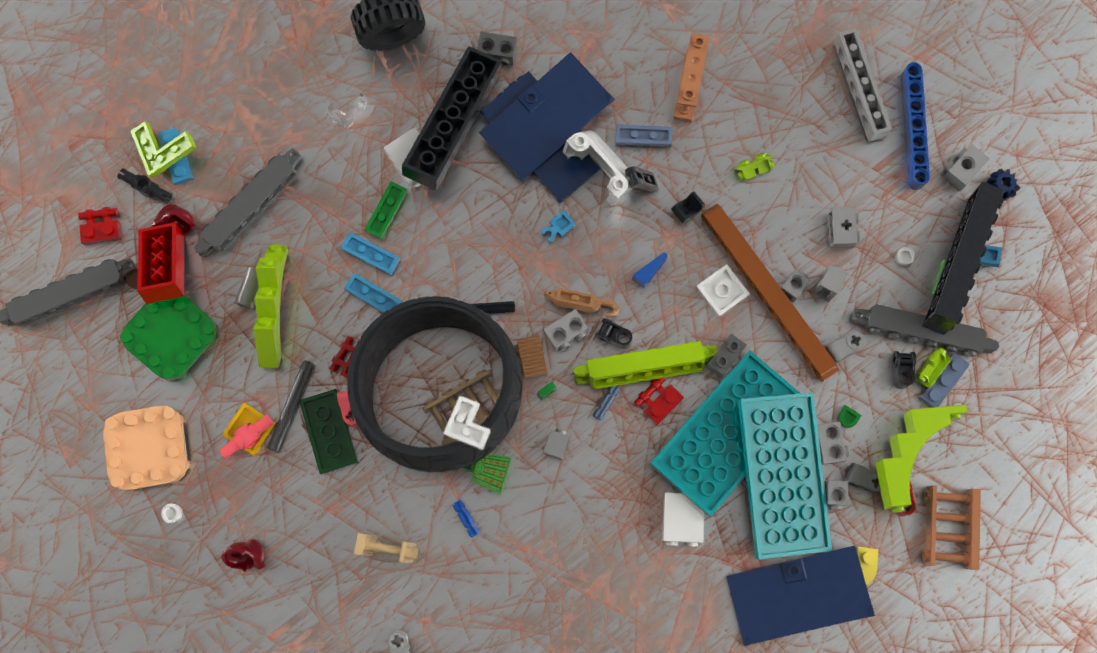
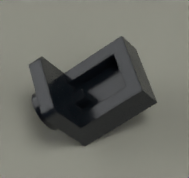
(688, 207)

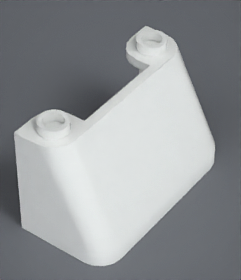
(590, 143)

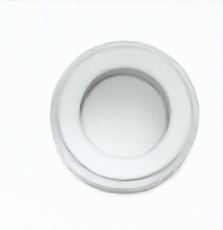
(905, 257)
(171, 513)

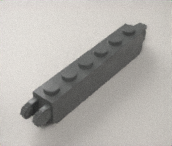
(248, 203)
(67, 292)
(908, 325)

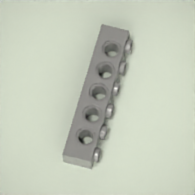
(862, 85)

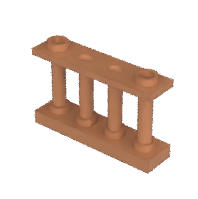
(691, 77)
(971, 519)

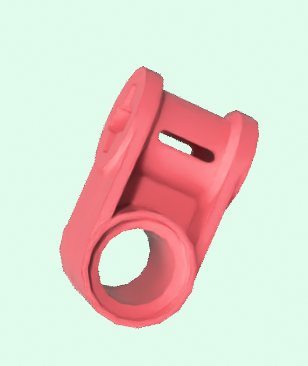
(345, 408)

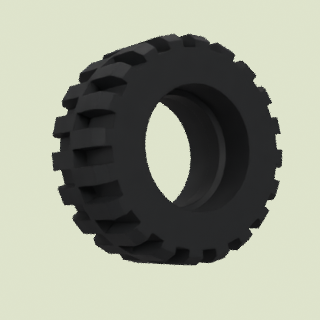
(387, 23)

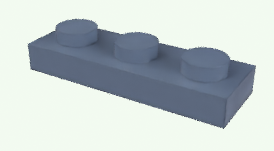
(644, 135)
(936, 394)

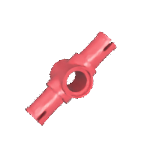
(246, 436)

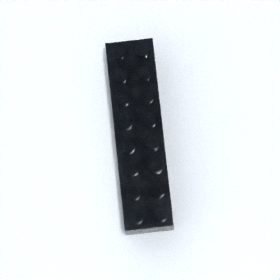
(451, 118)
(964, 259)

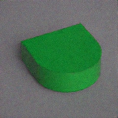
(546, 391)
(848, 417)

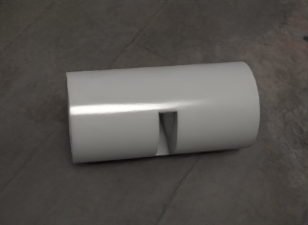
(248, 289)

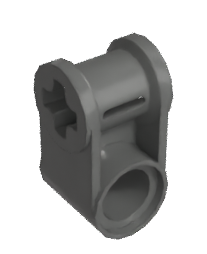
(862, 478)

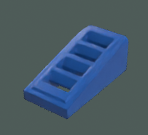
(646, 273)

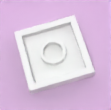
(722, 290)

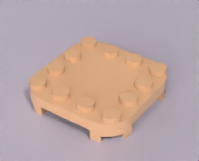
(145, 448)

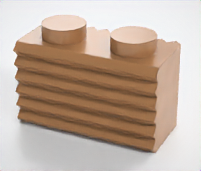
(531, 357)

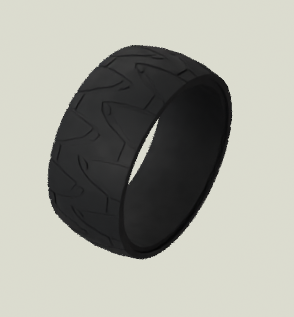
(393, 328)

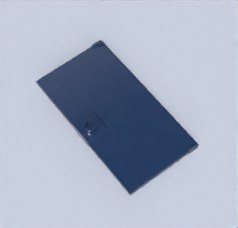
(546, 116)
(558, 172)
(800, 595)

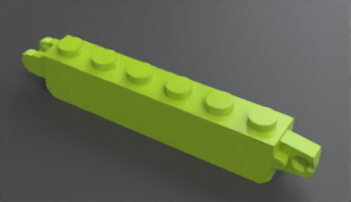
(644, 365)

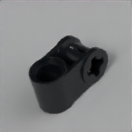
(613, 333)
(903, 365)

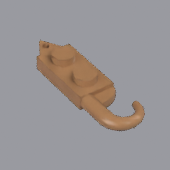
(580, 301)

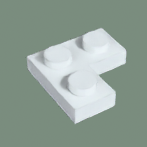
(461, 426)

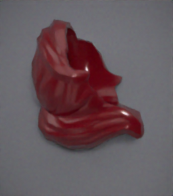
(177, 214)
(244, 555)

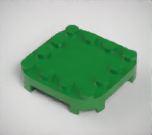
(169, 336)

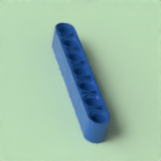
(913, 134)

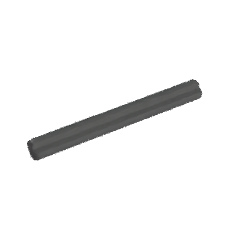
(290, 406)

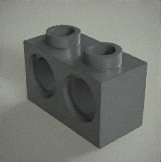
(498, 44)
(726, 356)

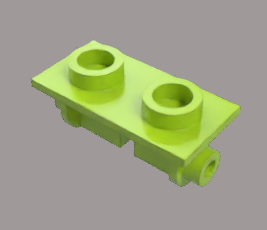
(747, 167)
(933, 368)

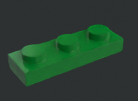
(386, 210)

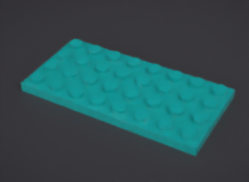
(707, 451)
(784, 475)

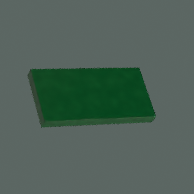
(328, 432)

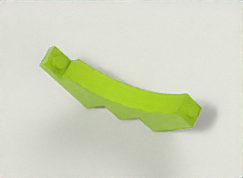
(896, 472)

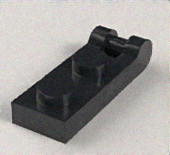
(642, 179)

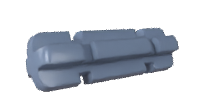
(606, 402)

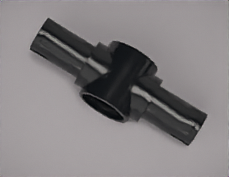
(151, 190)

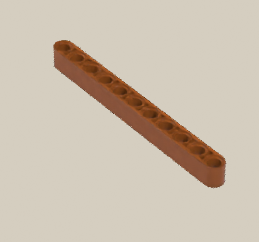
(770, 293)

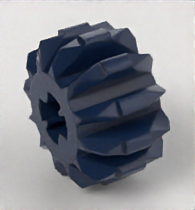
(1001, 176)

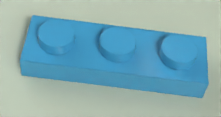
(180, 170)
(370, 253)
(371, 293)

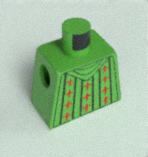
(490, 472)

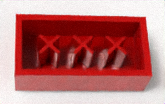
(160, 263)

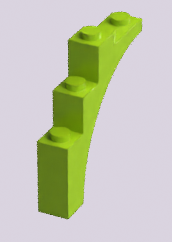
(267, 303)

